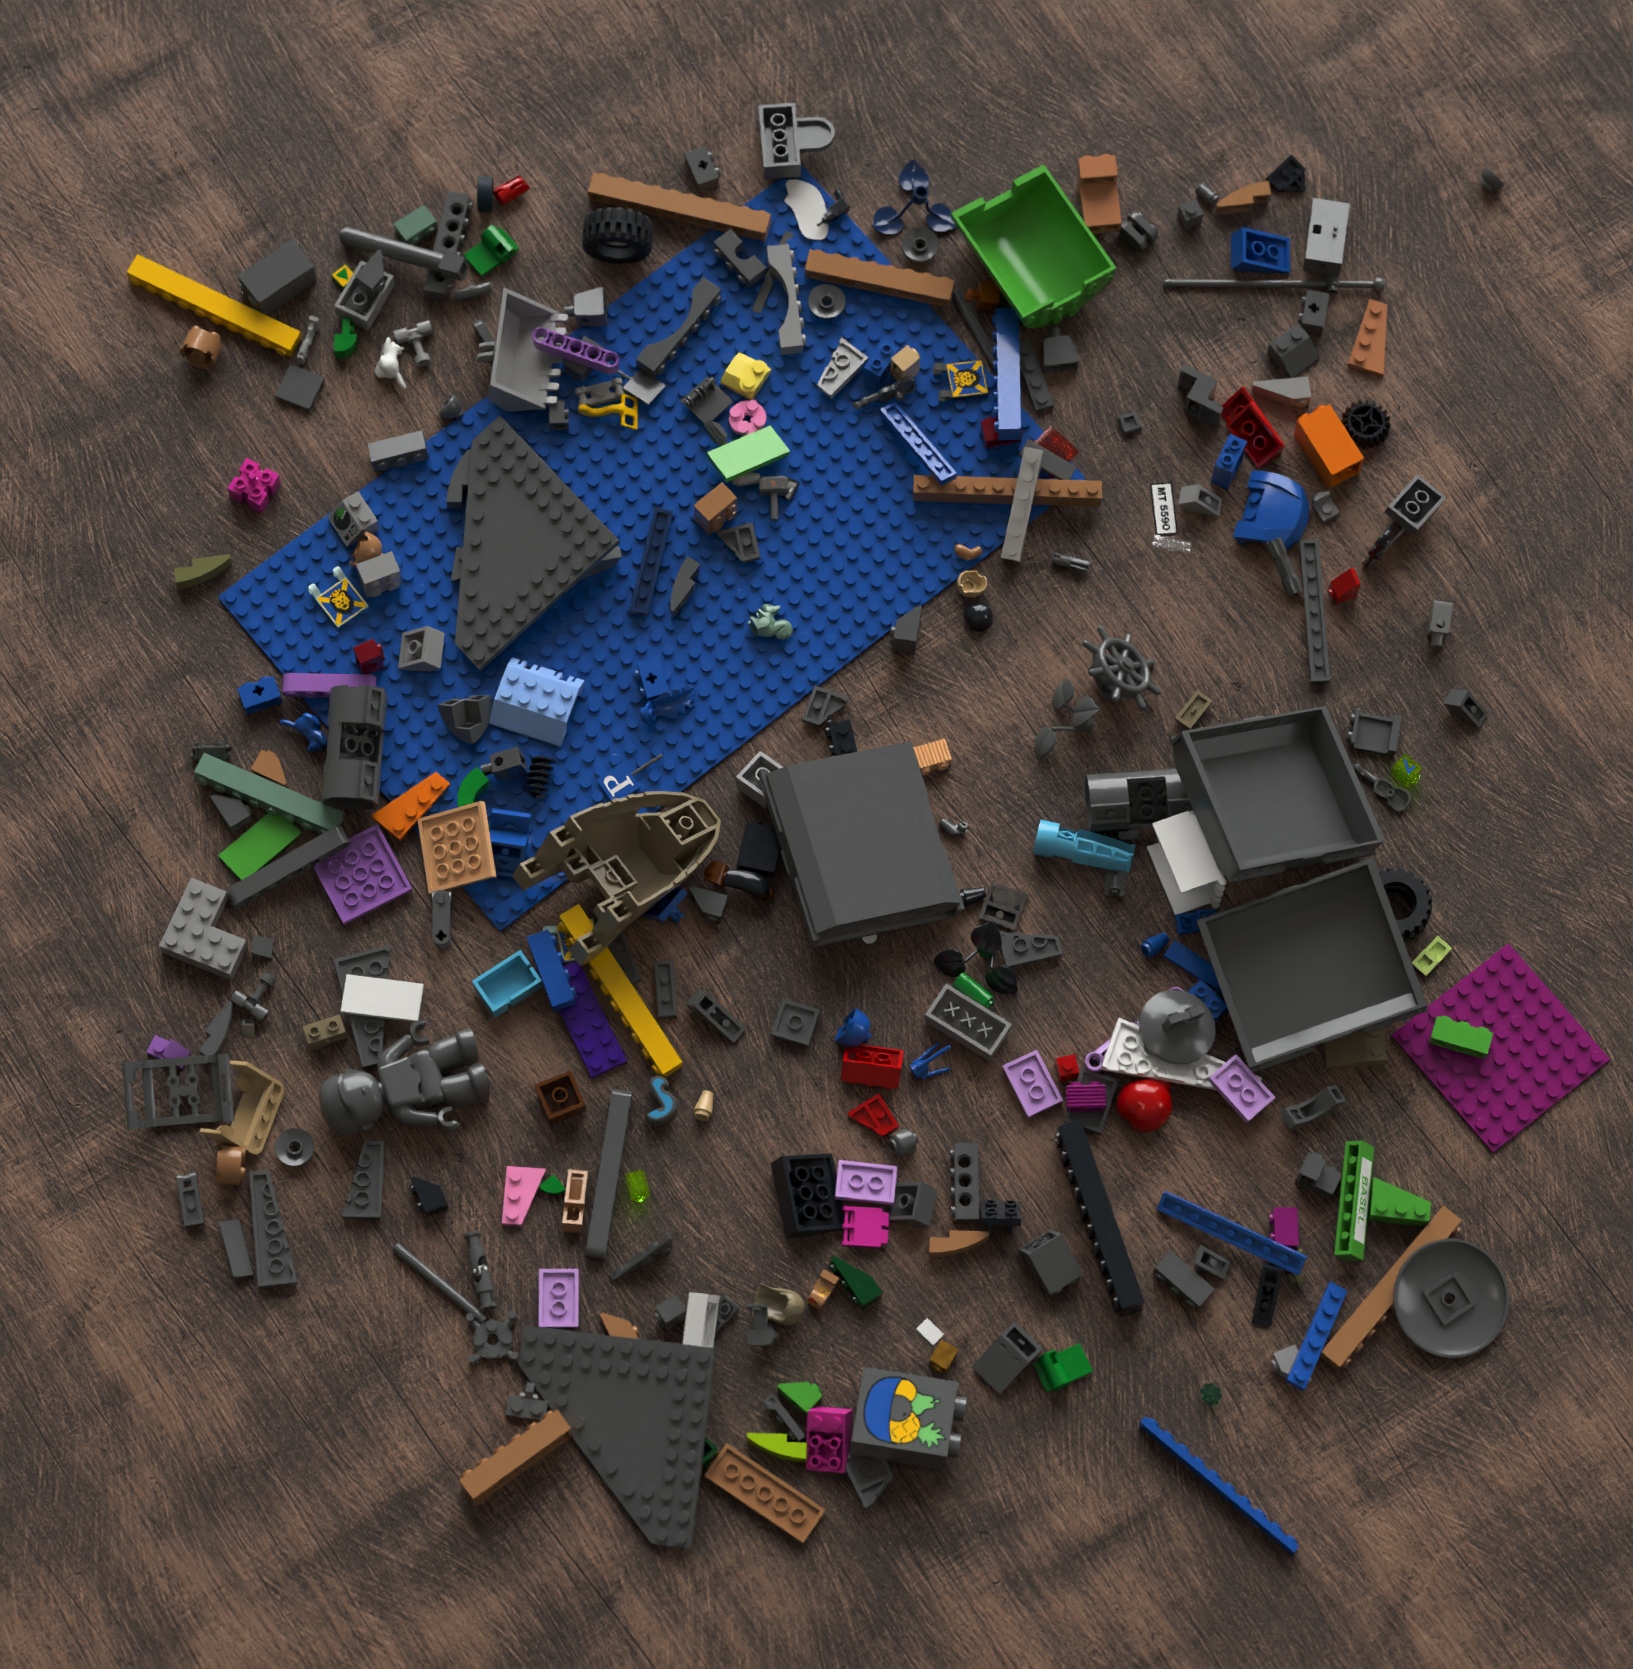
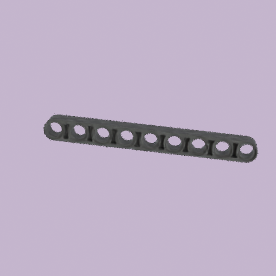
(608, 1174)

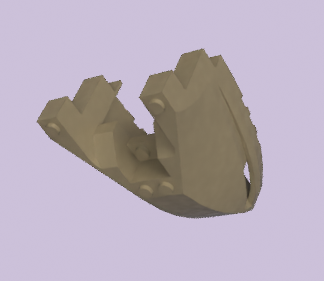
(626, 856)

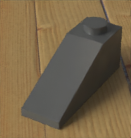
(715, 1015)

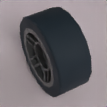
(485, 194)

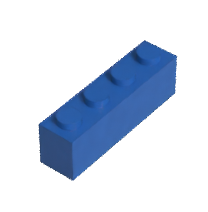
(551, 971)

